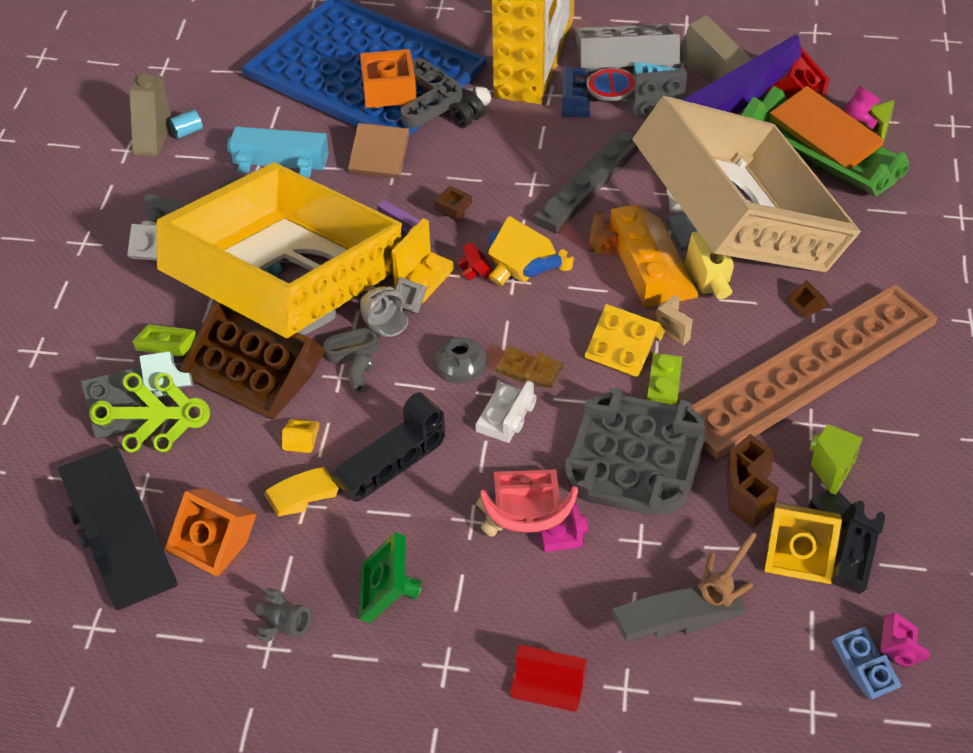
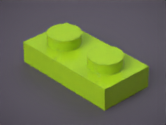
(164, 339)
(665, 378)

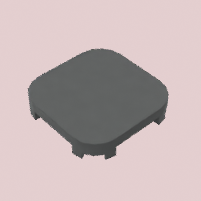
(636, 453)

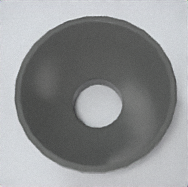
(460, 367)

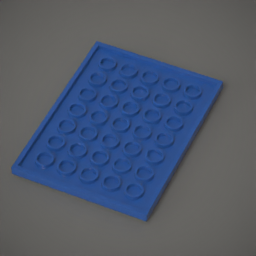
(322, 62)

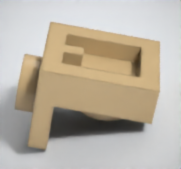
(675, 323)

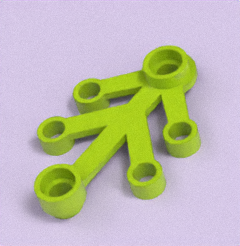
(155, 413)

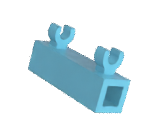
(283, 147)

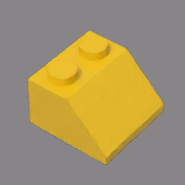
(803, 543)

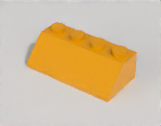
(650, 256)

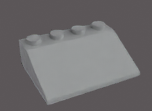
(627, 44)

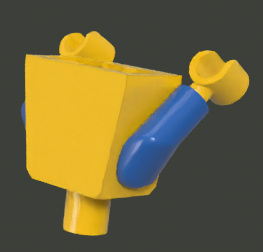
(523, 253)

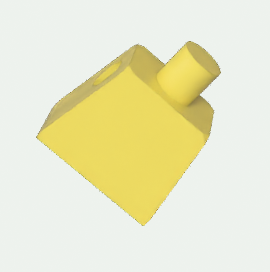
(708, 270)

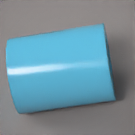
(185, 124)

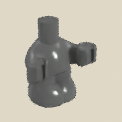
(282, 616)

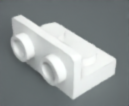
(506, 411)

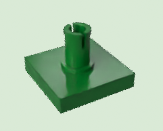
(385, 578)

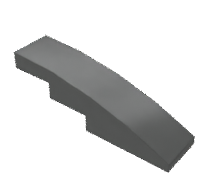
(670, 613)

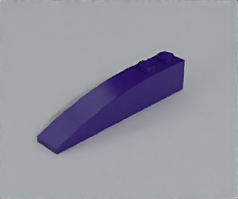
(750, 80)

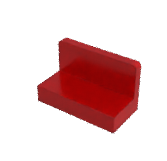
(548, 678)

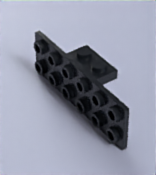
(116, 528)

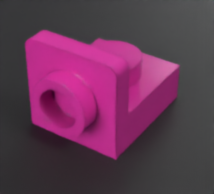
(567, 533)

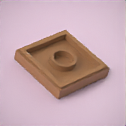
(378, 150)

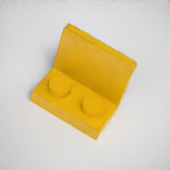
(417, 263)
(623, 340)

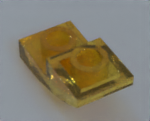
(523, 367)

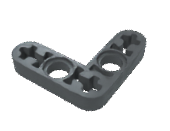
(444, 93)

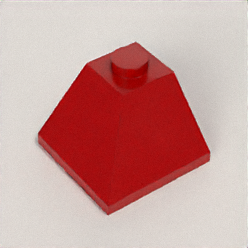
(802, 74)

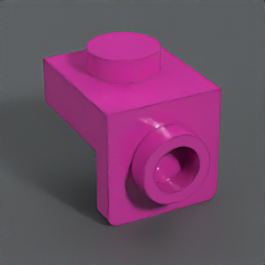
(900, 641)

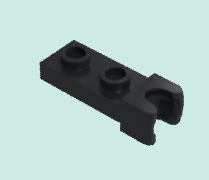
(857, 547)

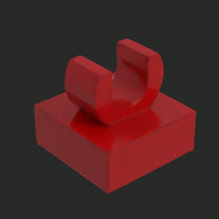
(475, 262)

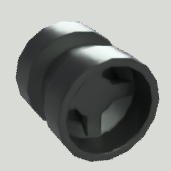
(468, 110)

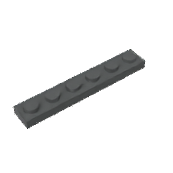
(586, 182)

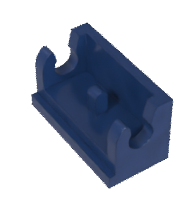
(575, 93)

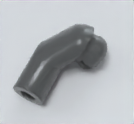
(355, 372)

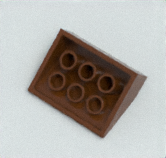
(250, 361)

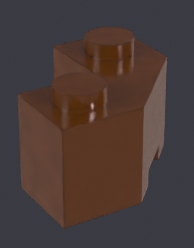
(749, 491)

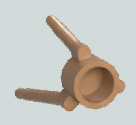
(719, 586)

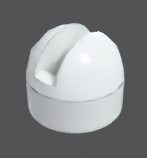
(483, 94)

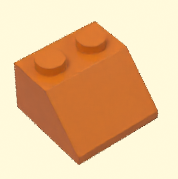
(388, 78)
(209, 530)

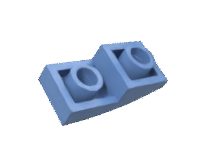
(869, 670)

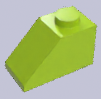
(834, 455)

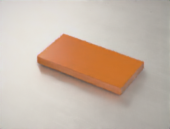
(826, 128)

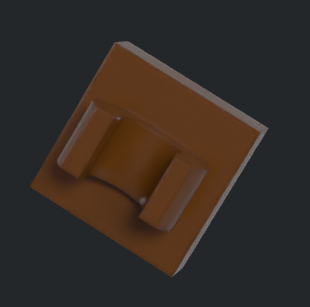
(453, 202)

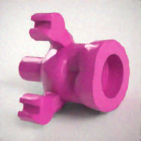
(860, 105)

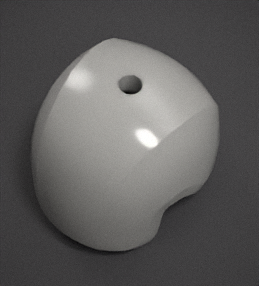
(383, 311)

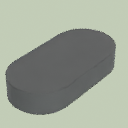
(346, 345)

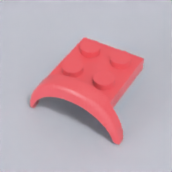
(528, 500)

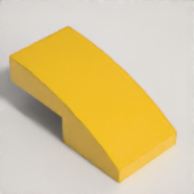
(295, 492)

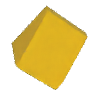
(299, 435)

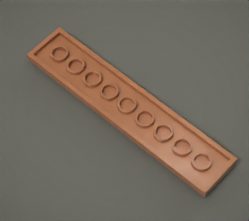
(810, 368)

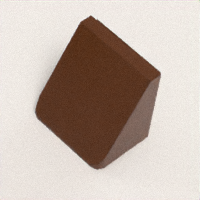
(807, 300)

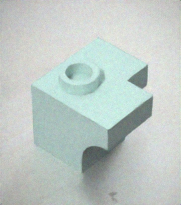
(162, 363)

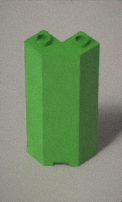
(871, 175)

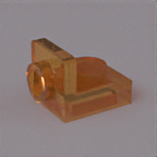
(601, 238)

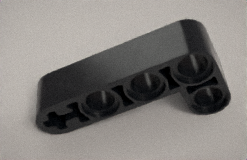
(395, 451)

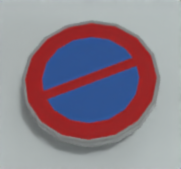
(611, 84)

